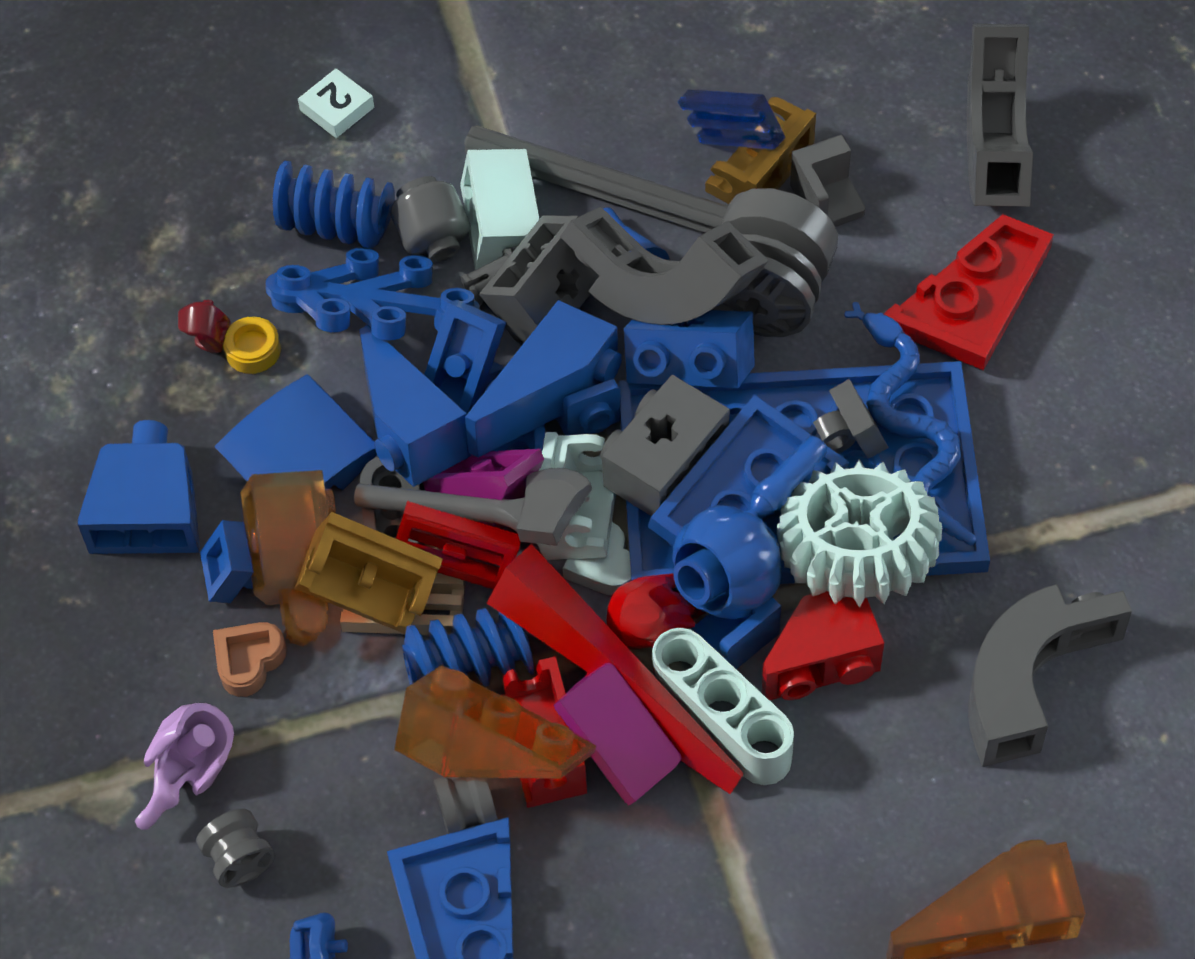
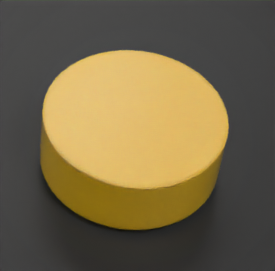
(252, 345)

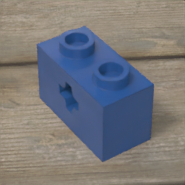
(701, 351)

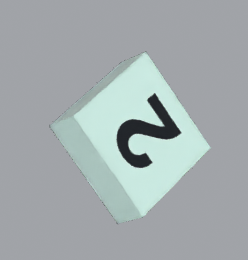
(336, 103)

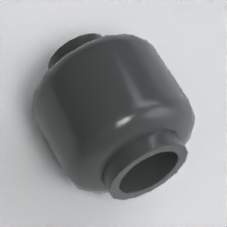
(430, 218)

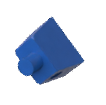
(141, 497)

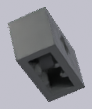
(537, 277)
(661, 443)

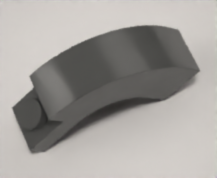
(996, 116)
(656, 288)
(1002, 698)

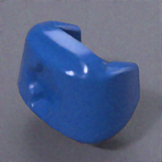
(315, 938)

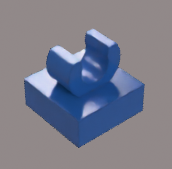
(227, 562)

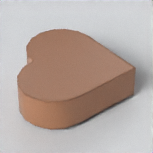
(247, 655)

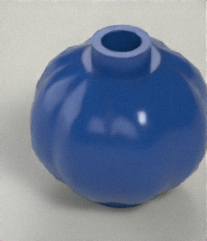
(736, 557)

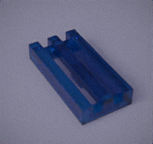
(735, 126)

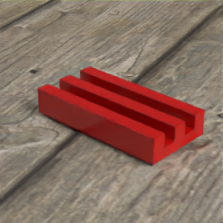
(459, 539)

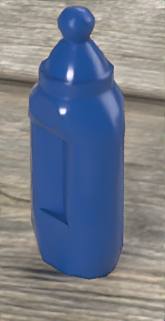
(774, 490)

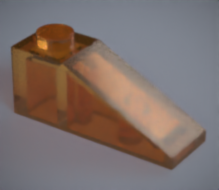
(1006, 904)

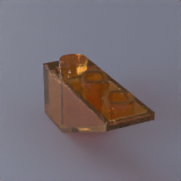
(480, 734)

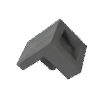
(822, 178)

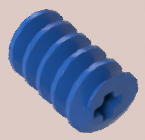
(330, 208)
(467, 647)

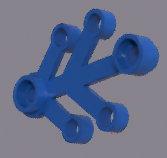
(372, 300)

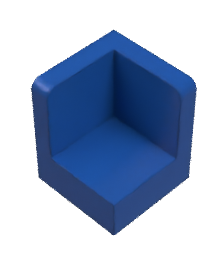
(743, 637)

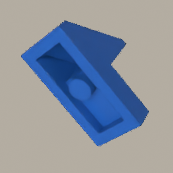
(465, 353)

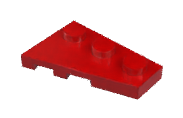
(977, 294)

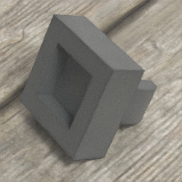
(850, 424)

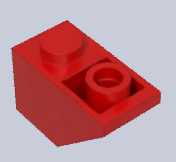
(823, 647)

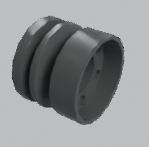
(799, 249)

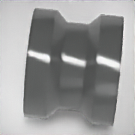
(464, 802)
(235, 848)

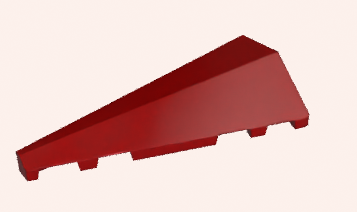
(552, 611)

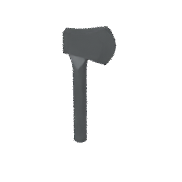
(539, 518)

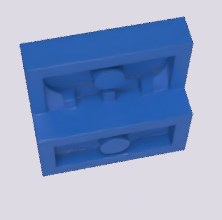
(299, 432)

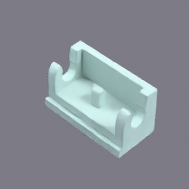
(497, 201)
(590, 527)

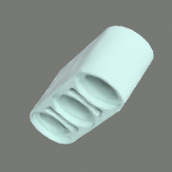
(717, 680)

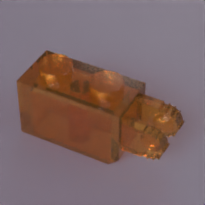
(279, 526)

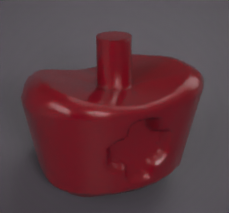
(205, 323)

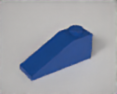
(557, 359)
(414, 420)

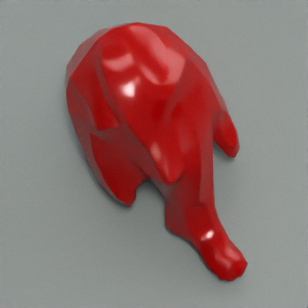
(648, 608)

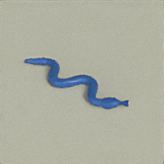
(890, 334)

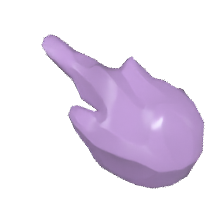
(186, 748)

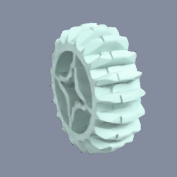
(857, 546)

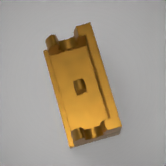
(764, 167)
(368, 572)

